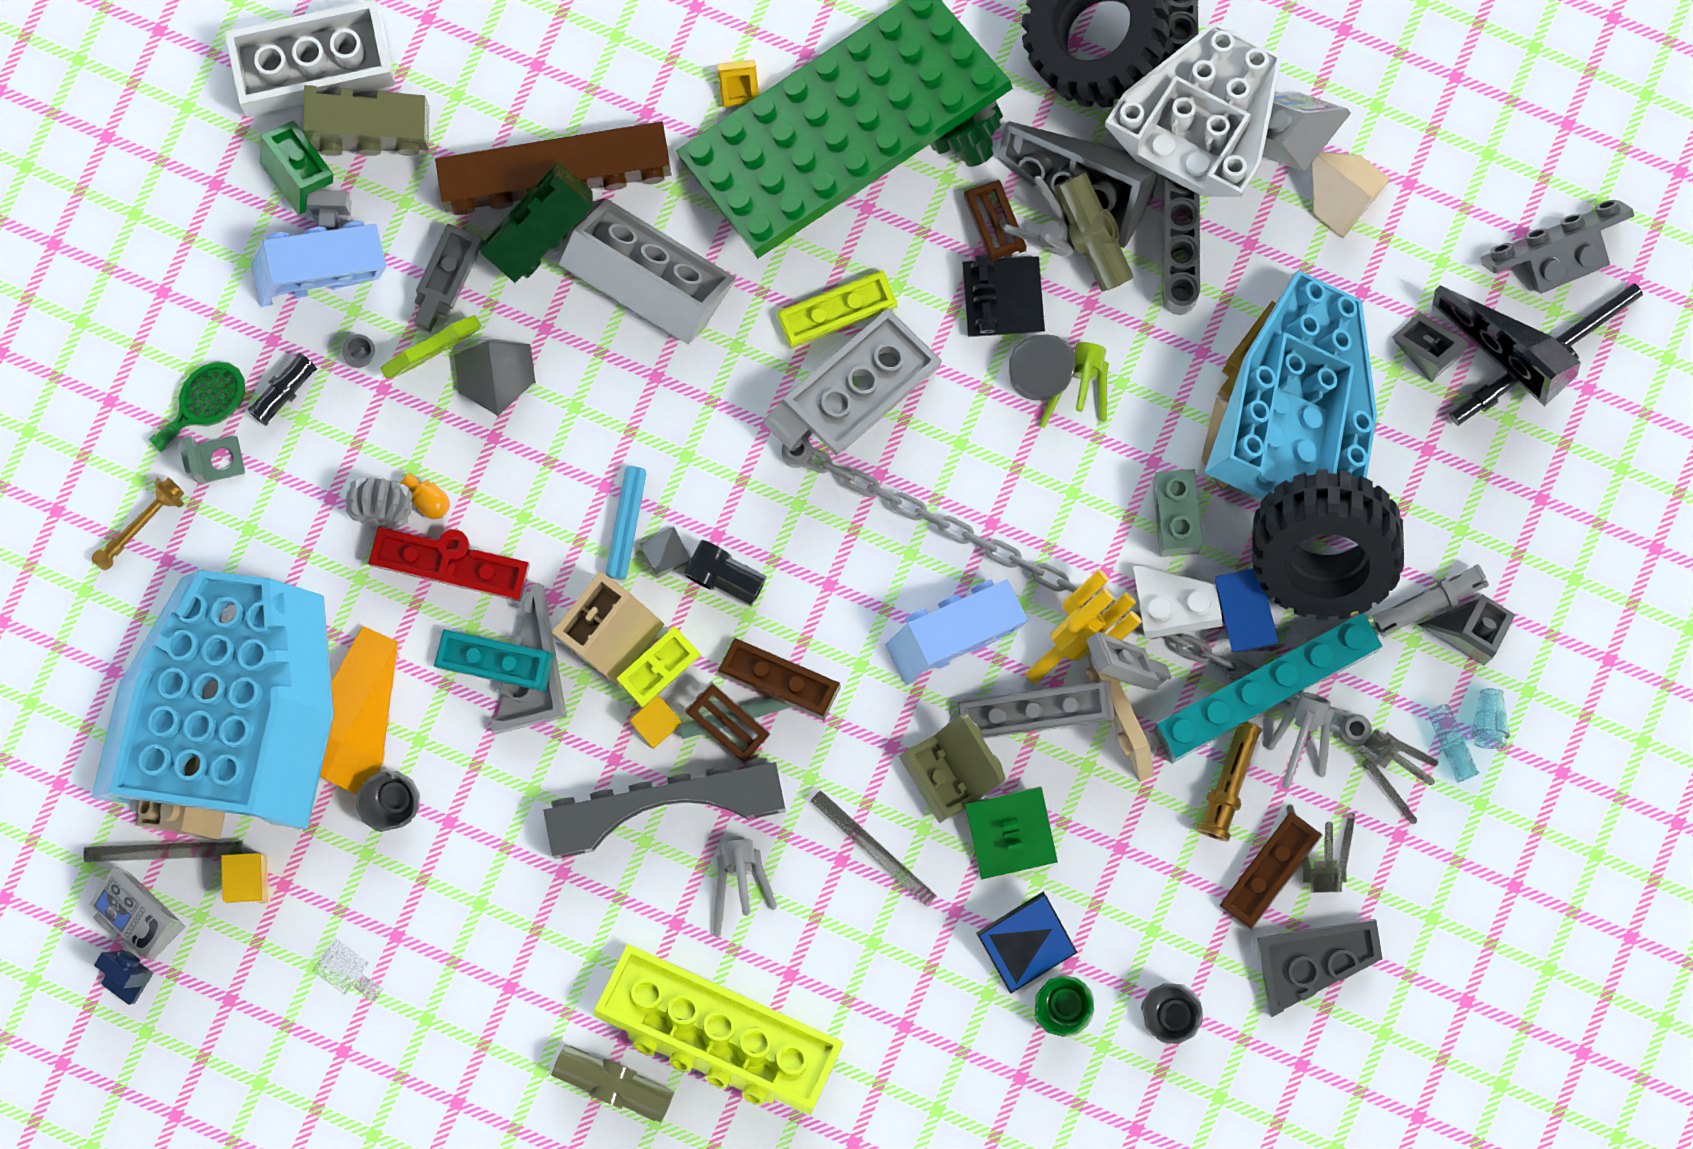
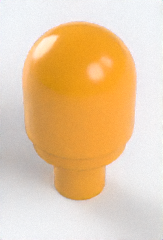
(427, 497)

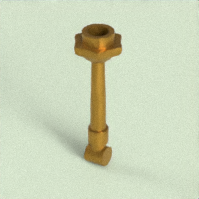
(167, 494)

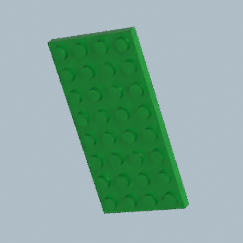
(843, 121)

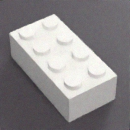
(317, 49)

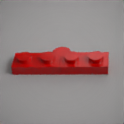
(449, 562)

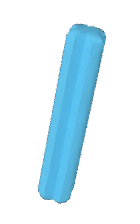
(626, 522)

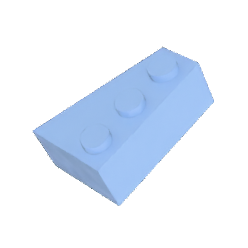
(317, 260)
(955, 629)

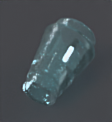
(1490, 720)

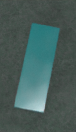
(494, 660)

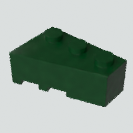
(538, 223)

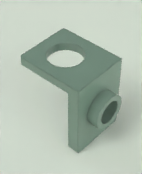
(198, 459)

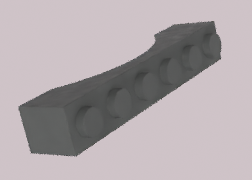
(584, 825)

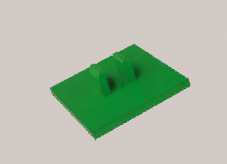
(1011, 832)

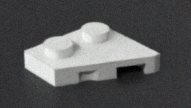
(1175, 603)

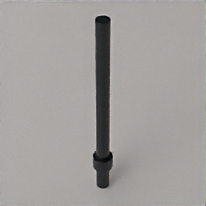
(1487, 396)

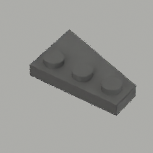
(1311, 959)

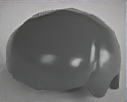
(388, 801)
(1172, 1013)

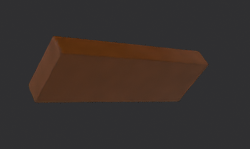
(779, 679)
(1271, 870)

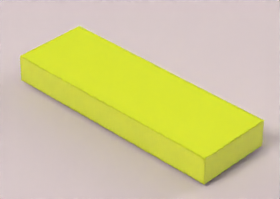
(837, 309)

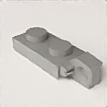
(1126, 662)

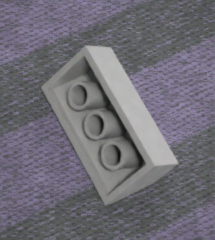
(646, 271)

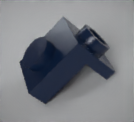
(124, 974)

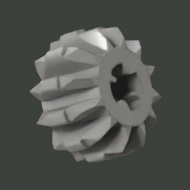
(379, 502)

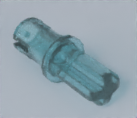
(1452, 742)

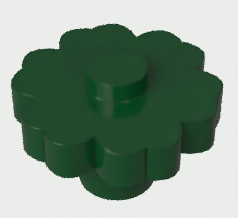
(973, 137)

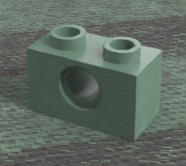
(1177, 513)

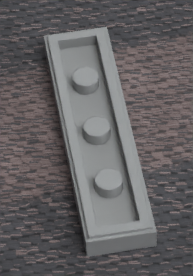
(1041, 709)

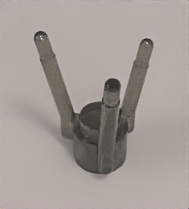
(1381, 750)
(1329, 874)

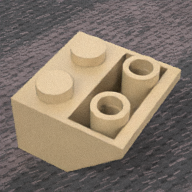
(607, 627)
(181, 819)

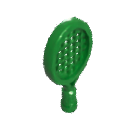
(173, 428)

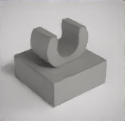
(328, 206)

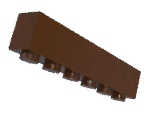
(510, 172)

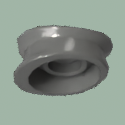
(1041, 367)

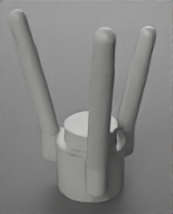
(1053, 233)
(1310, 713)
(739, 858)

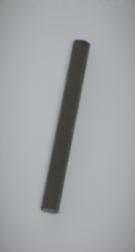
(873, 848)
(162, 851)

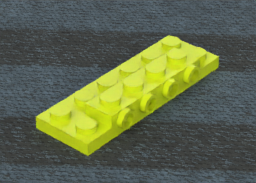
(717, 1032)

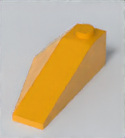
(360, 711)

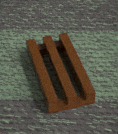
(1005, 249)
(703, 700)

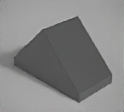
(1430, 345)

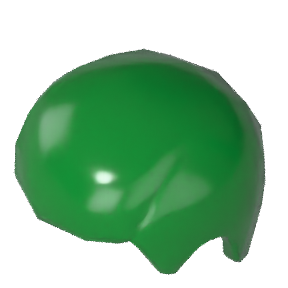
(1064, 1006)

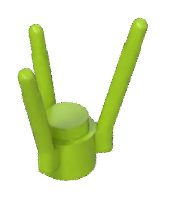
(1088, 365)

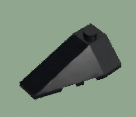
(1522, 351)

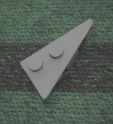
(525, 706)

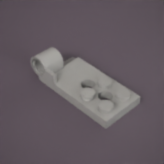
(837, 409)

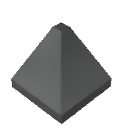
(665, 552)

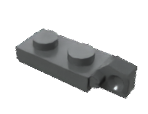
(445, 275)

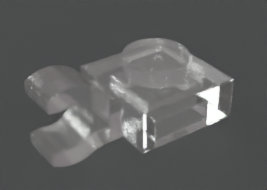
(344, 969)

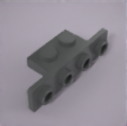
(1564, 250)

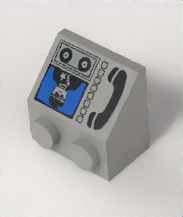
(1301, 128)
(135, 914)

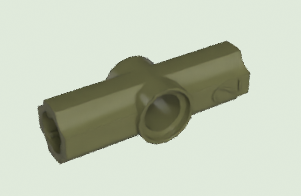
(1093, 232)
(612, 1083)

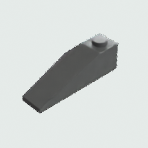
(1117, 179)

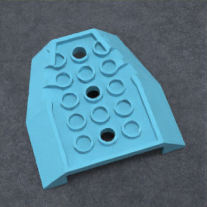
(261, 731)

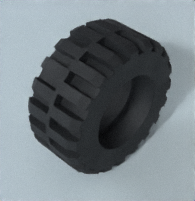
(1104, 77)
(1327, 506)

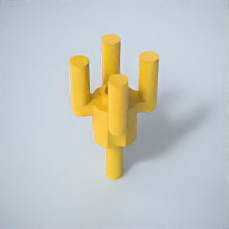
(1084, 622)

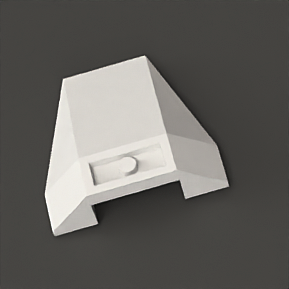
(1202, 113)

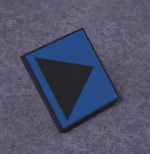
(1026, 942)

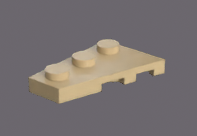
(1130, 734)

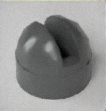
(353, 346)

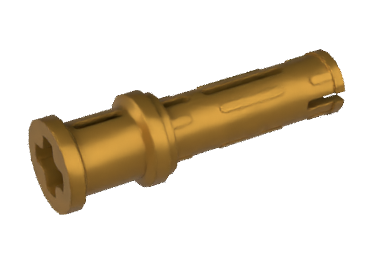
(1228, 802)

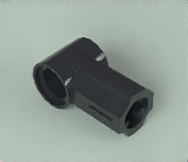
(716, 569)

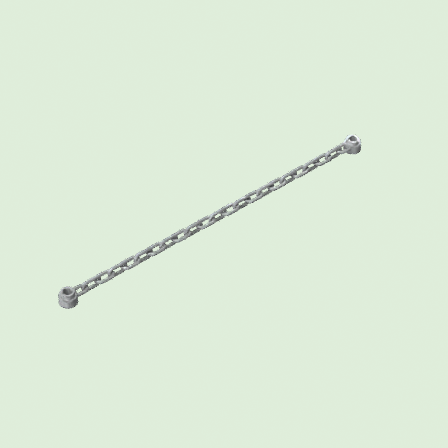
(1037, 570)

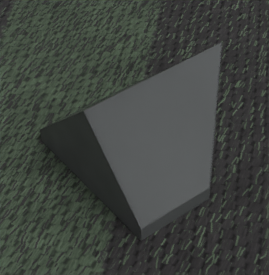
(495, 373)
(1473, 628)

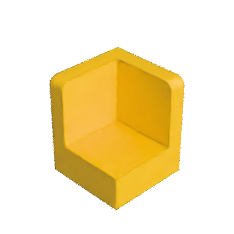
(244, 878)

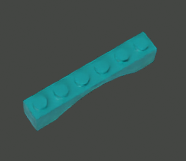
(1267, 687)

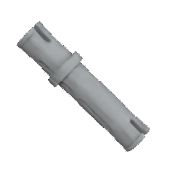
(1444, 594)

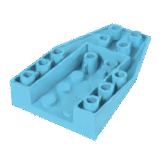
(1300, 394)

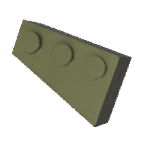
(366, 122)

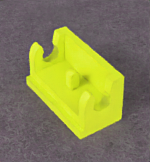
(658, 667)

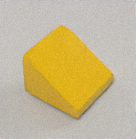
(738, 82)
(655, 721)

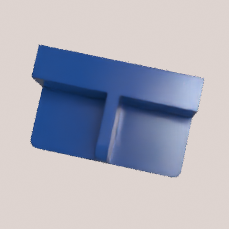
(1245, 612)

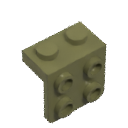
(953, 767)

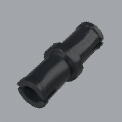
(282, 389)

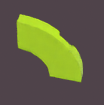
(431, 347)

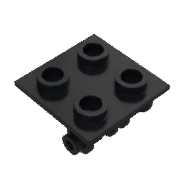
(1003, 296)

